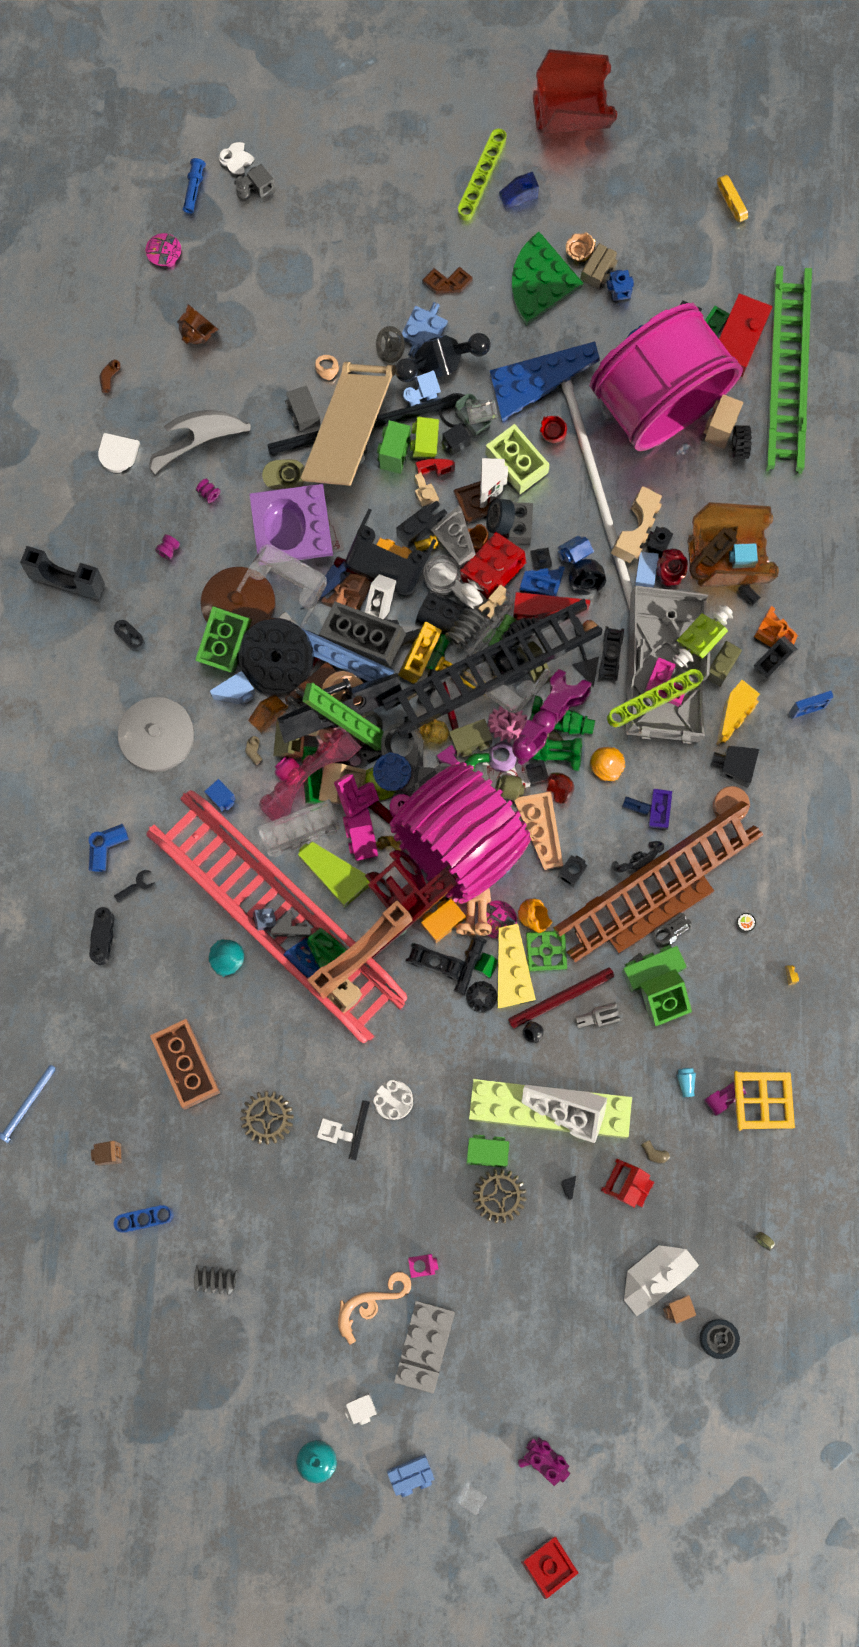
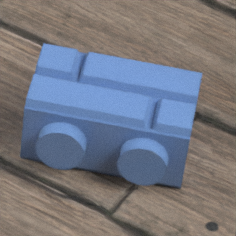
(411, 1475)

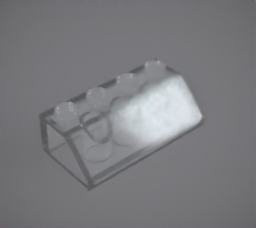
(299, 828)

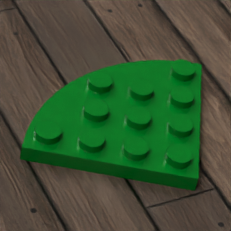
(540, 279)

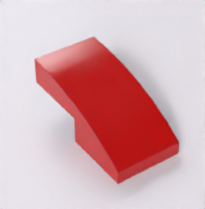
(440, 466)

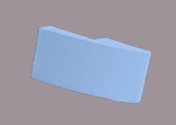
(647, 569)

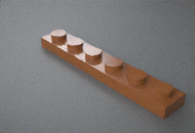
(647, 924)

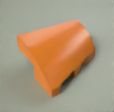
(773, 629)

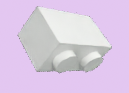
(380, 596)

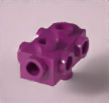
(545, 1460)

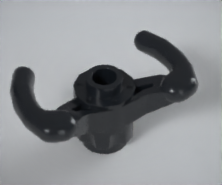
(639, 859)

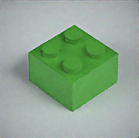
(394, 446)
(665, 997)
(487, 1152)

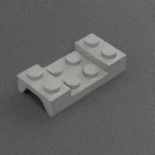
(424, 1347)

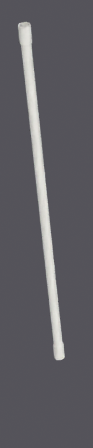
(568, 390)

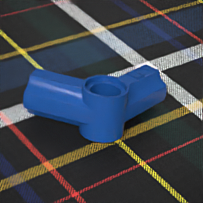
(98, 854)

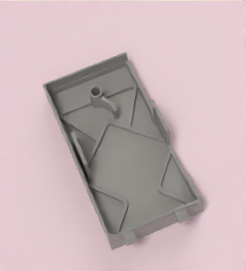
(655, 624)

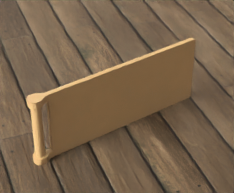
(347, 424)

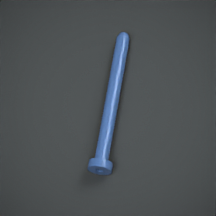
(26, 1104)

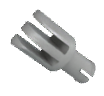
(599, 1016)

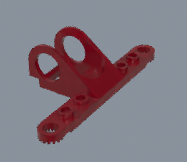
(415, 896)

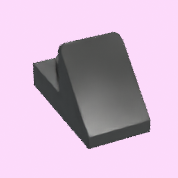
(285, 929)

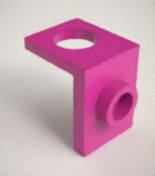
(430, 1262)

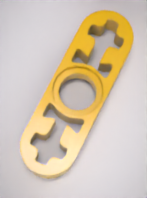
(732, 198)

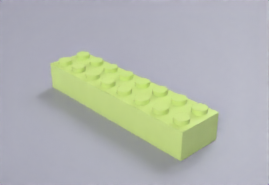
(503, 1105)

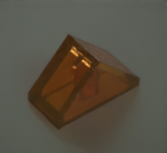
(267, 712)

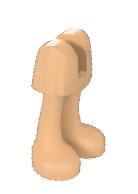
(482, 927)

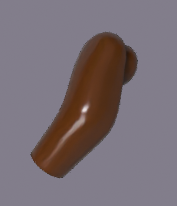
(106, 375)

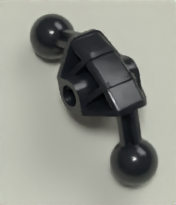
(441, 356)

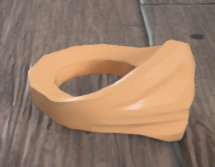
(330, 373)

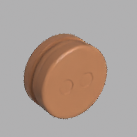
(728, 798)

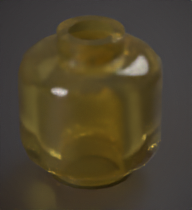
(434, 732)

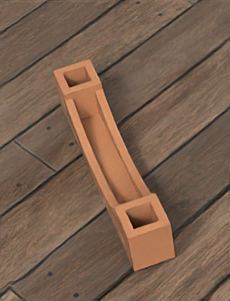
(336, 972)

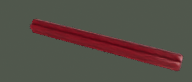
(561, 997)

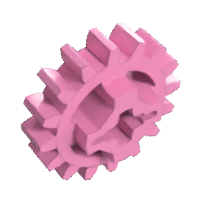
(506, 724)

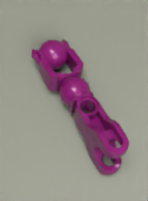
(553, 709)

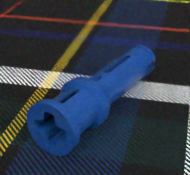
(194, 177)

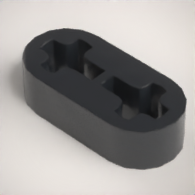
(132, 632)

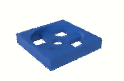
(811, 704)
(302, 965)

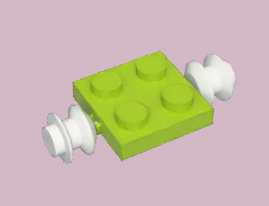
(702, 636)

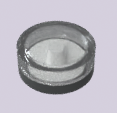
(441, 574)

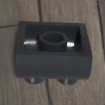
(439, 612)

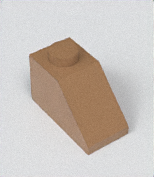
(106, 1153)

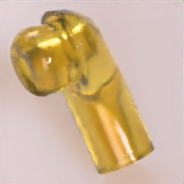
(385, 841)

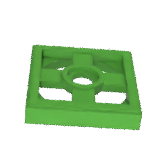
(562, 965)

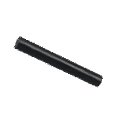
(359, 1130)

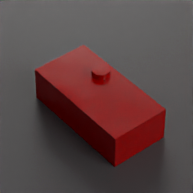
(744, 328)

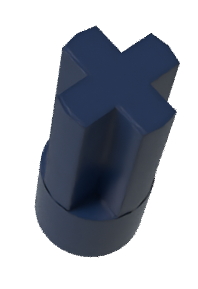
(636, 805)

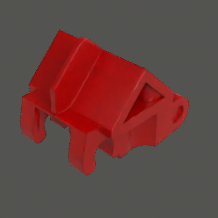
(634, 1188)

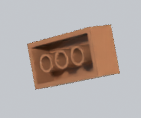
(185, 1064)

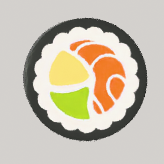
(745, 922)

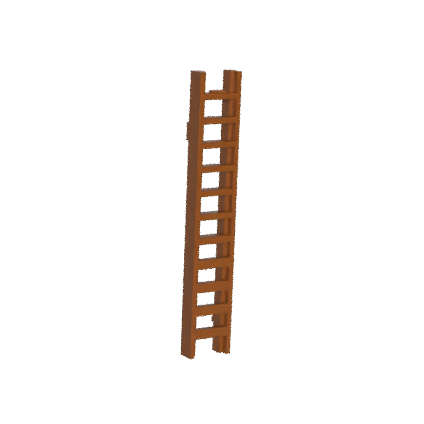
(667, 890)

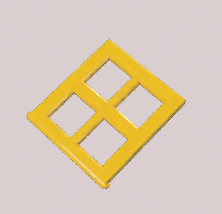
(763, 1099)

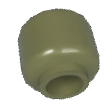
(511, 786)

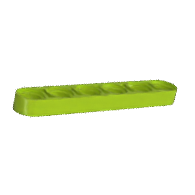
(482, 174)
(653, 695)

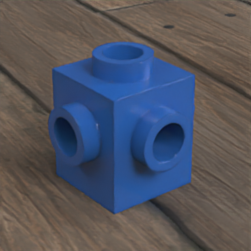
(620, 285)

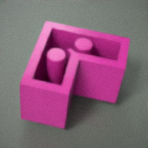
(362, 836)

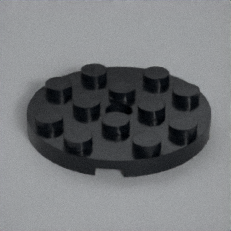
(295, 654)

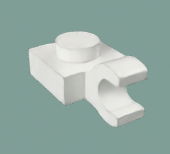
(331, 1131)

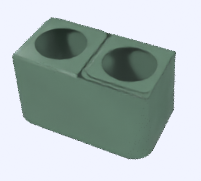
(461, 403)

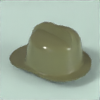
(283, 474)

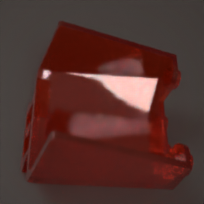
(572, 92)

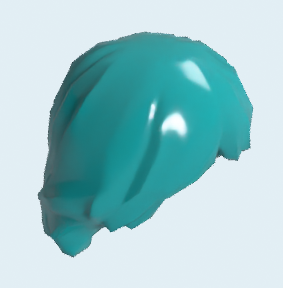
(226, 957)

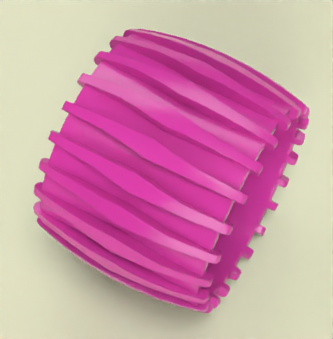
(464, 825)

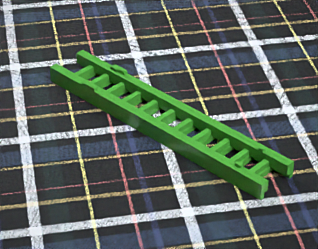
(775, 368)

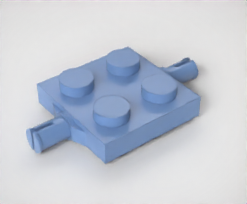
(423, 326)

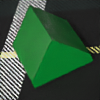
(486, 965)

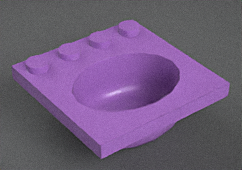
(293, 521)

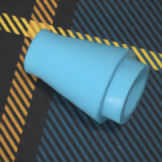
(686, 1080)

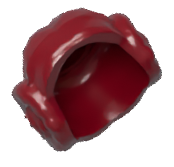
(672, 567)

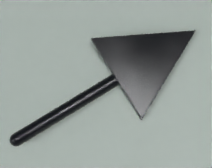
(587, 667)

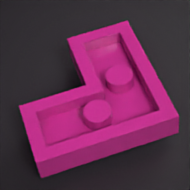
(660, 674)
(355, 798)

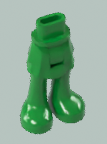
(571, 722)
(572, 756)

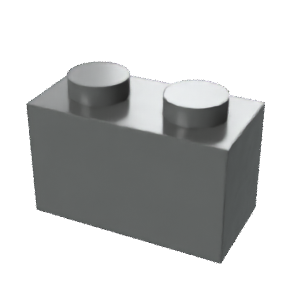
(303, 408)

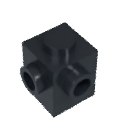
(658, 540)

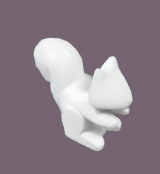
(469, 595)

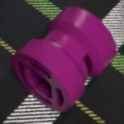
(167, 547)

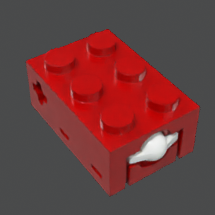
(493, 565)

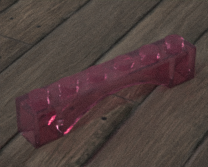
(338, 748)

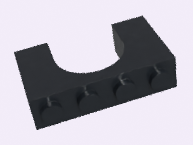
(85, 581)

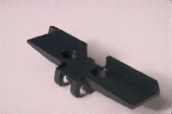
(306, 719)

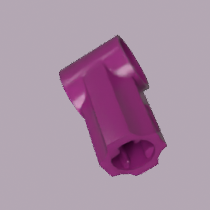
(722, 1099)

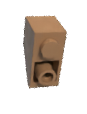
(679, 1309)

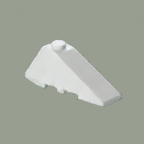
(573, 1109)

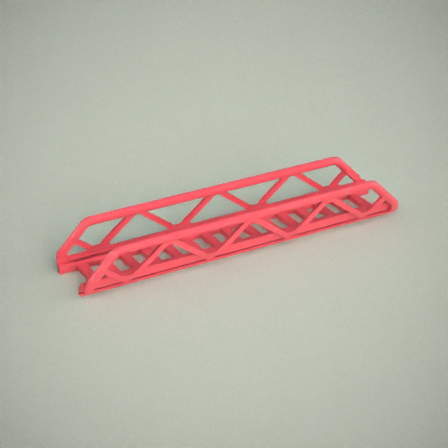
(267, 871)

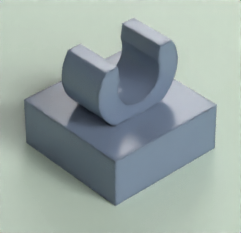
(264, 919)

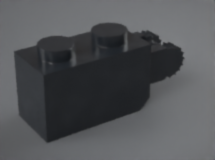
(419, 524)

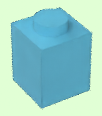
(743, 556)

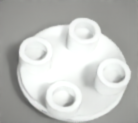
(393, 1100)

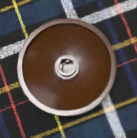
(254, 601)

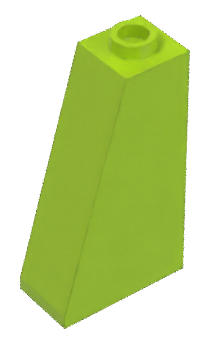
(334, 873)

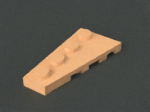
(540, 819)

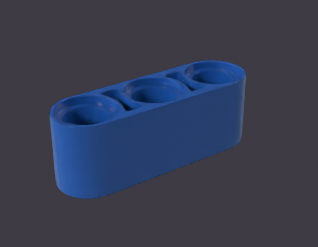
(133, 1218)

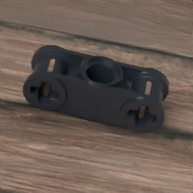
(612, 641)
(101, 936)
(425, 955)

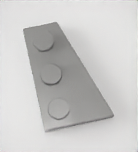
(455, 536)

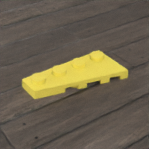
(513, 972)

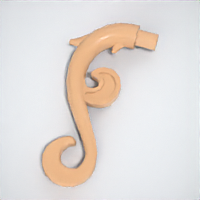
(369, 1297)

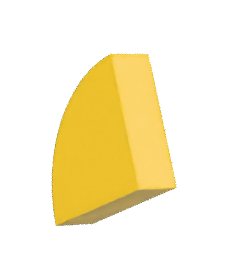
(792, 976)

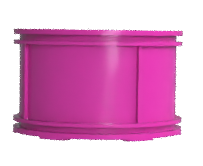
(665, 376)

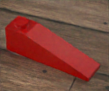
(540, 606)

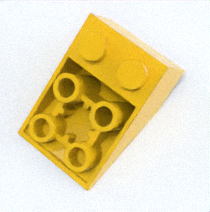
(738, 704)

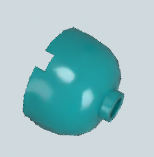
(316, 1461)

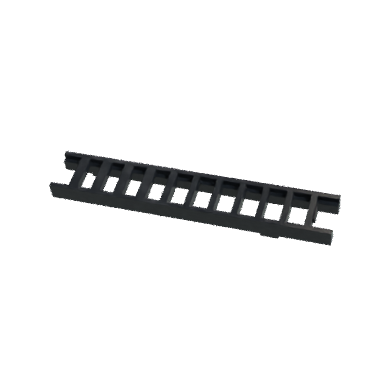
(486, 655)

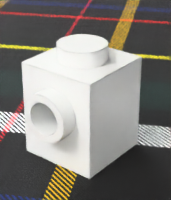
(360, 1410)

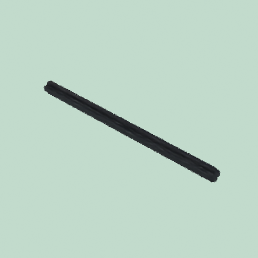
(381, 419)

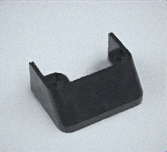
(373, 560)

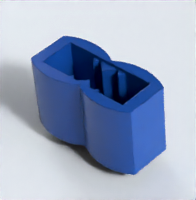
(575, 550)

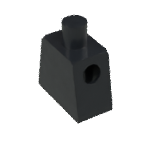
(737, 764)

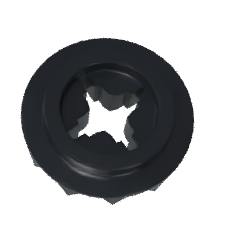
(490, 999)

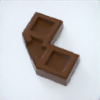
(454, 284)

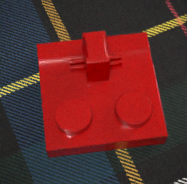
(549, 1567)

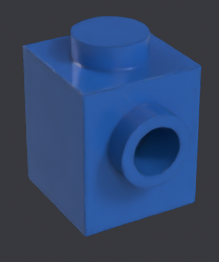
(220, 795)

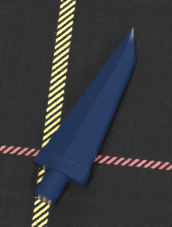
(334, 577)

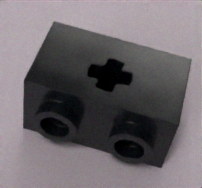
(775, 657)

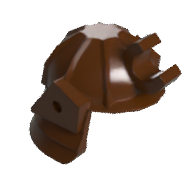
(195, 327)

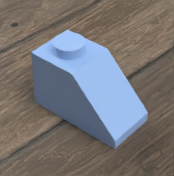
(234, 690)

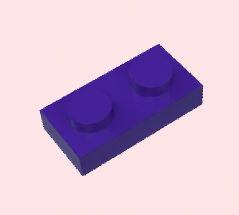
(660, 809)

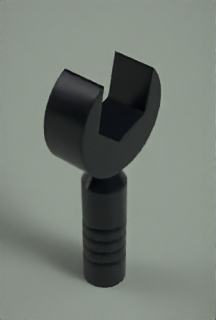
(132, 888)

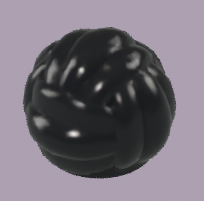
(533, 1032)

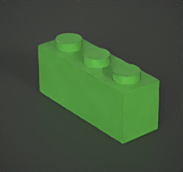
(653, 966)

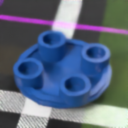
(392, 771)

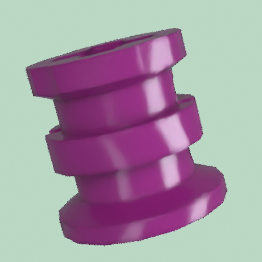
(208, 490)

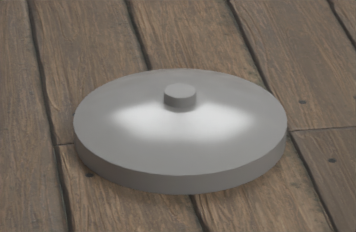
(156, 734)

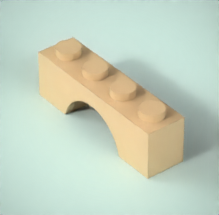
(628, 542)

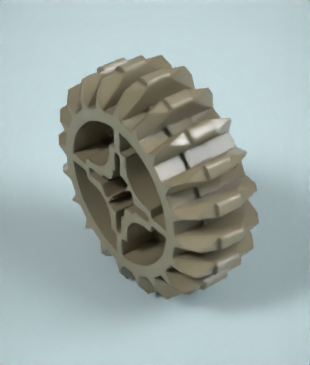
(266, 1108)
(502, 1213)

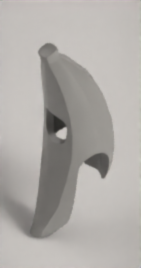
(202, 427)

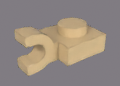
(425, 493)
(495, 599)

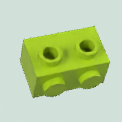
(425, 438)

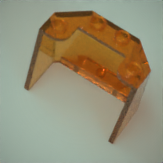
(751, 524)

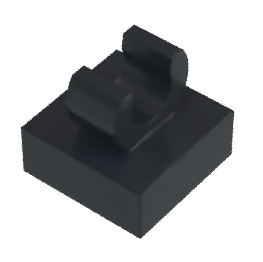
(540, 558)

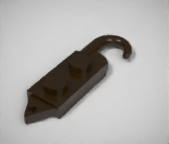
(714, 551)

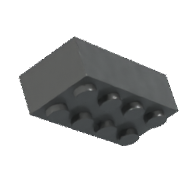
(363, 633)

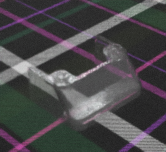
(275, 560)
(506, 696)

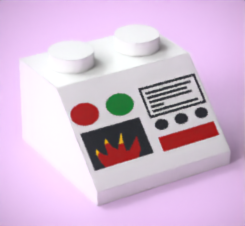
(493, 477)

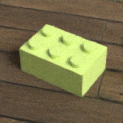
(521, 457)

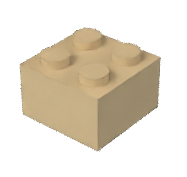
(722, 421)

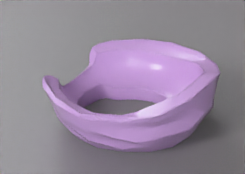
(505, 765)

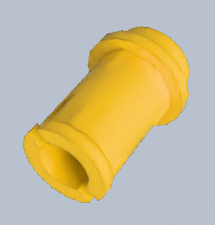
(424, 544)

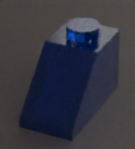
(520, 190)

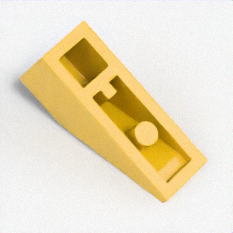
(419, 653)

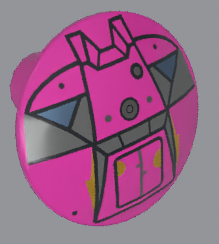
(163, 249)
(499, 915)

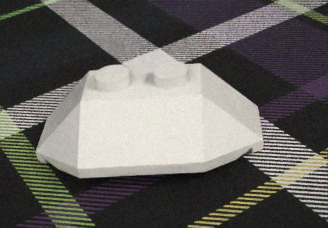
(656, 1276)

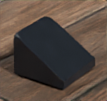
(568, 1187)

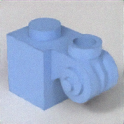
(427, 388)

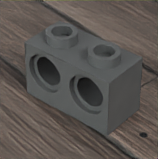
(522, 523)

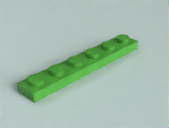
(343, 716)

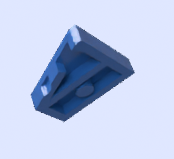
(542, 581)

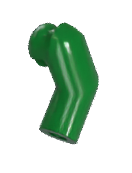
(477, 758)

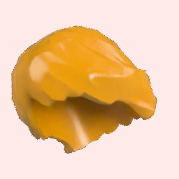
(607, 763)
(534, 915)

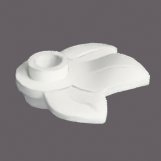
(238, 158)

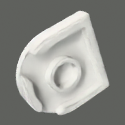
(117, 452)

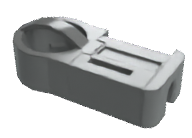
(674, 927)

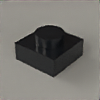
(537, 772)

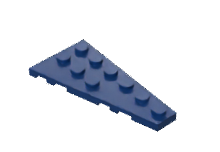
(534, 378)

